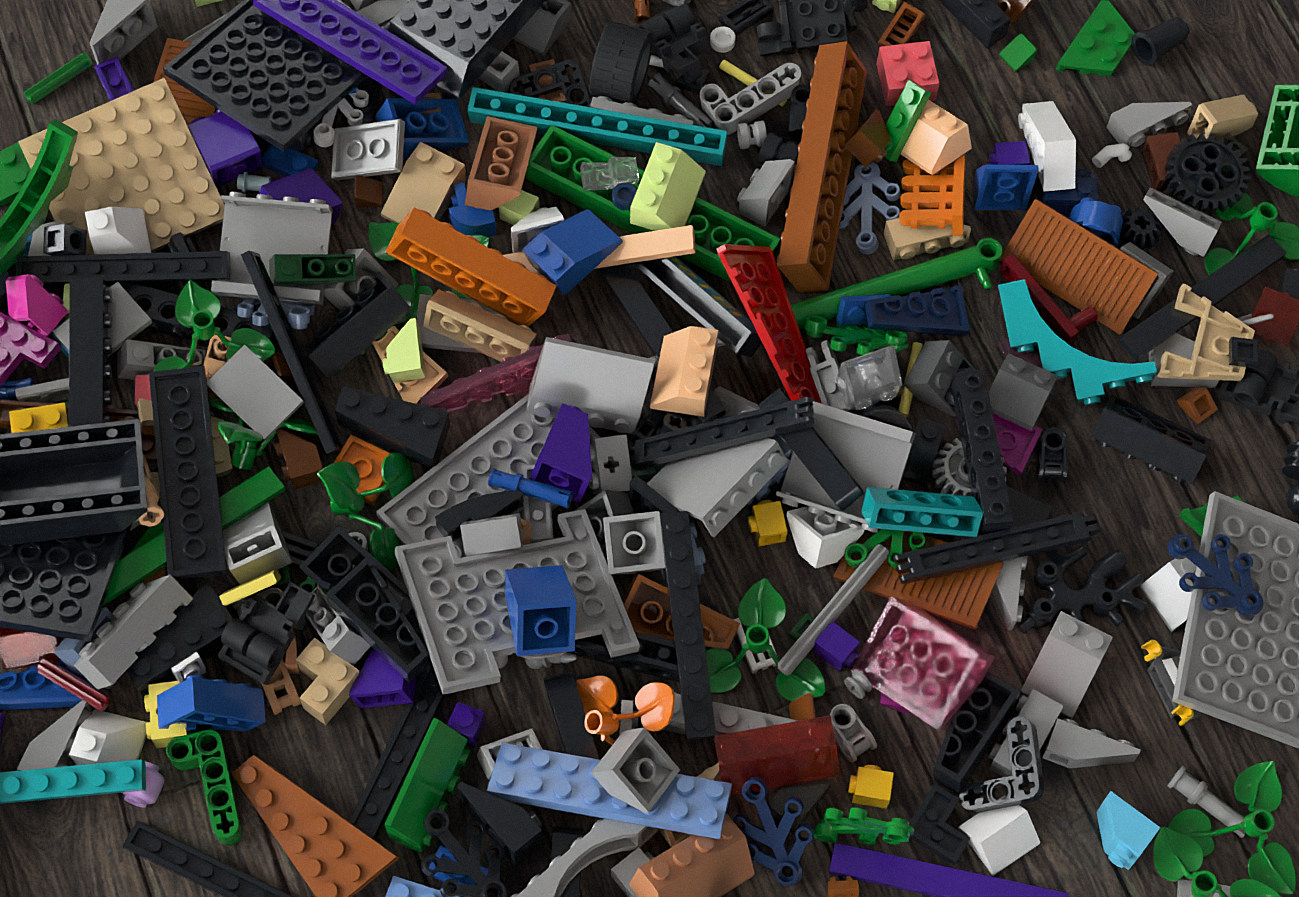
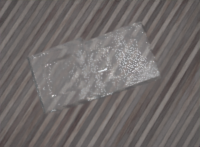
(608, 175)

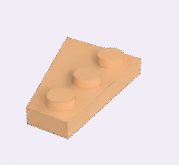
(413, 389)

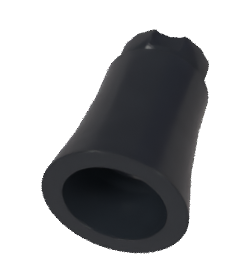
(1159, 40)

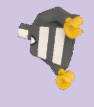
(1163, 675)

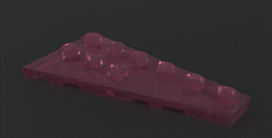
(510, 376)

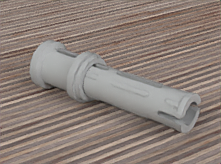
(1198, 793)

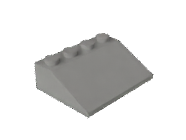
(596, 380)

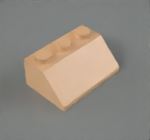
(936, 139)
(685, 371)

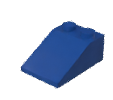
(438, 129)
(1003, 186)
(571, 249)

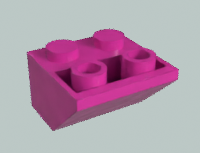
(33, 304)

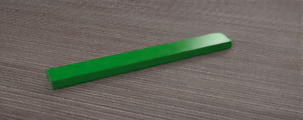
(233, 507)

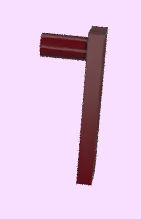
(1063, 327)

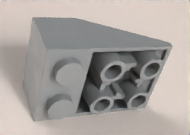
(255, 545)

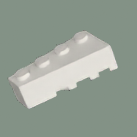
(1050, 144)

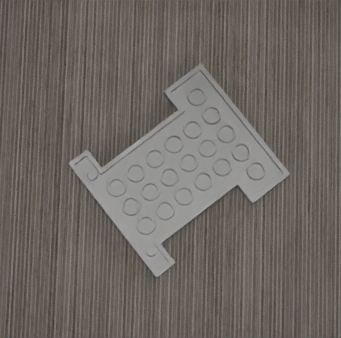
(466, 609)

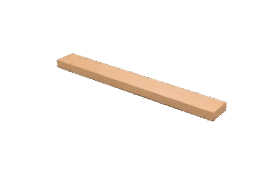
(639, 247)

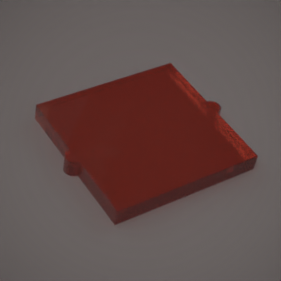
(1285, 317)

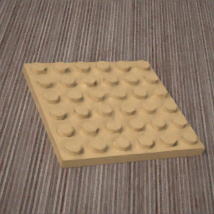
(136, 157)

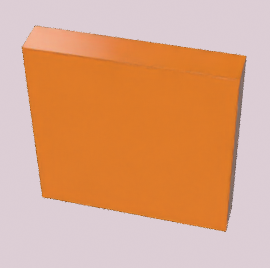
(368, 462)

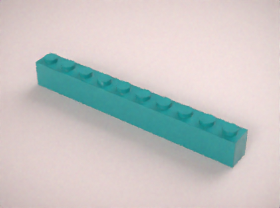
(600, 125)

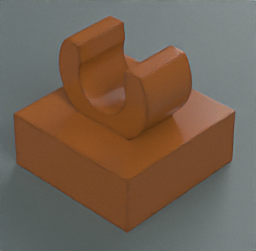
(843, 888)

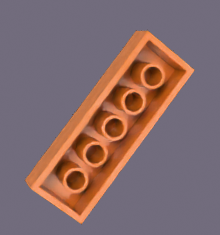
(471, 267)

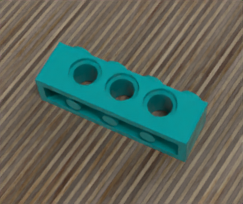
(922, 512)

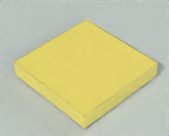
(250, 587)

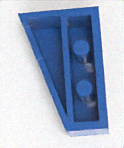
(211, 703)

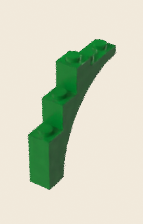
(44, 183)

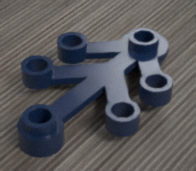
(1219, 576)
(773, 835)

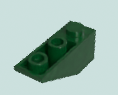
(311, 269)

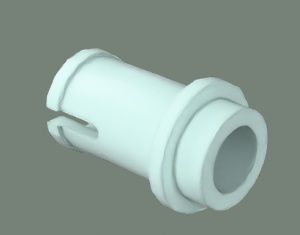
(251, 182)

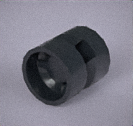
(776, 149)

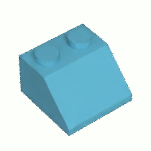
(1123, 831)

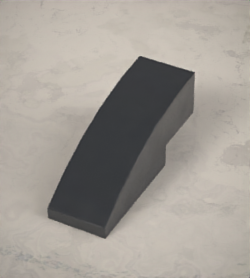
(477, 508)

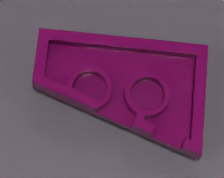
(1015, 442)

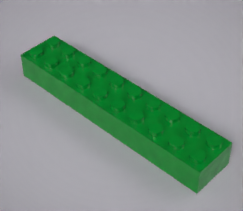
(557, 166)

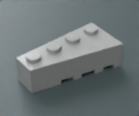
(131, 630)

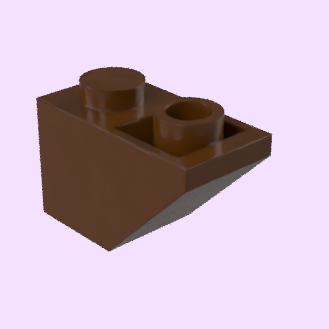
(300, 458)

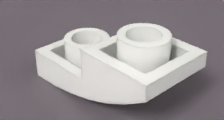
(190, 666)

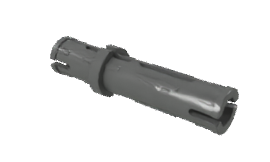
(673, 97)

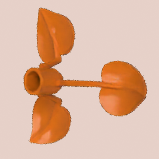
(600, 695)

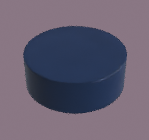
(623, 195)

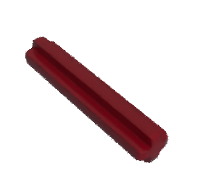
(73, 684)

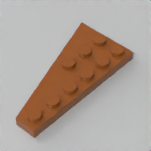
(320, 842)

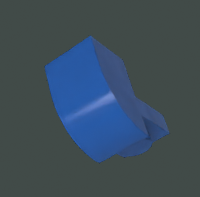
(469, 219)

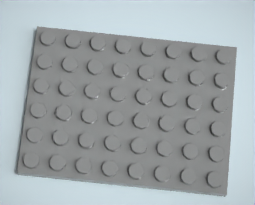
(1240, 663)

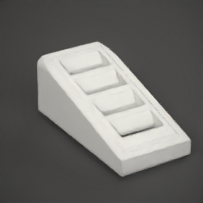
(485, 752)

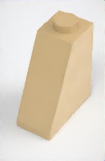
(1223, 116)

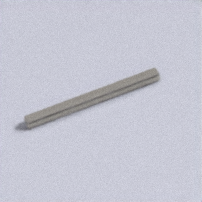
(833, 609)

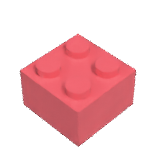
(906, 62)

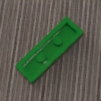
(905, 117)

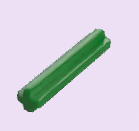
(58, 78)

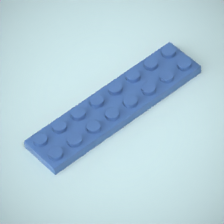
(567, 785)

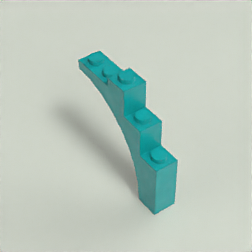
(1089, 373)

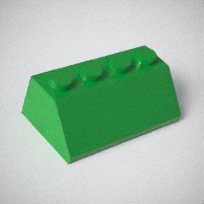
(427, 785)

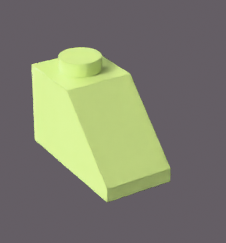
(405, 354)

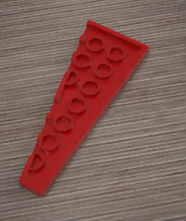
(769, 308)

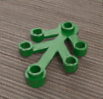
(853, 334)
(880, 537)
(858, 823)

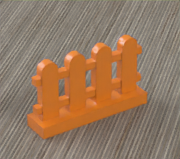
(914, 200)

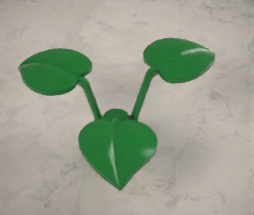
(1262, 218)
(379, 239)
(199, 309)
(246, 439)
(341, 484)
(759, 611)
(1262, 791)
(1181, 855)

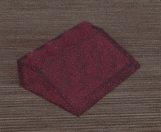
(921, 662)

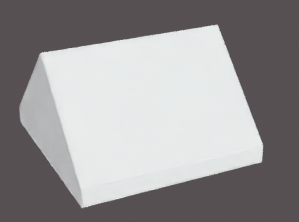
(1000, 836)

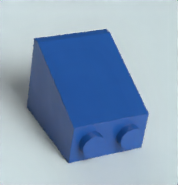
(541, 610)

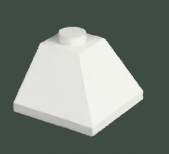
(532, 225)
(118, 230)
(821, 537)
(107, 739)

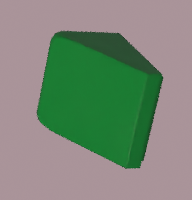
(1019, 53)

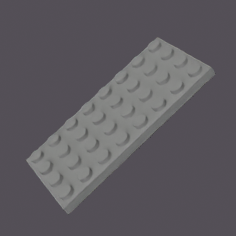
(503, 445)

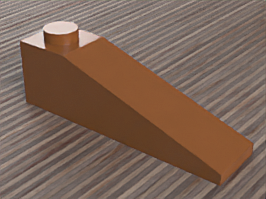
(650, 614)

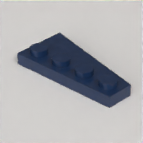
(919, 312)

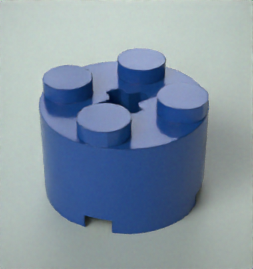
(1099, 218)

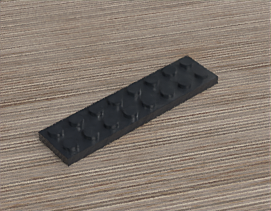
(187, 473)

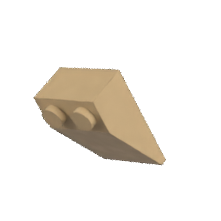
(424, 184)

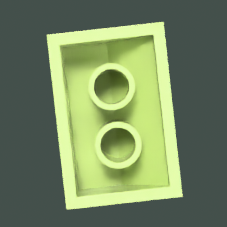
(666, 189)

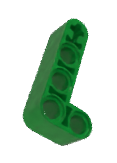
(213, 788)

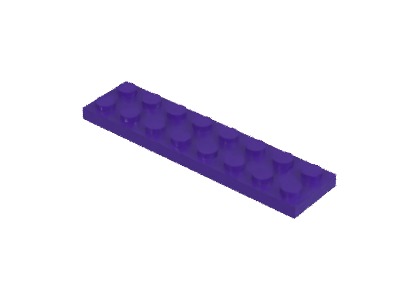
(360, 44)

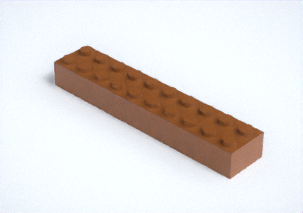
(822, 168)

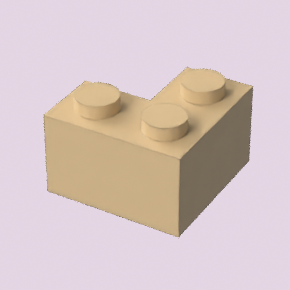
(331, 680)

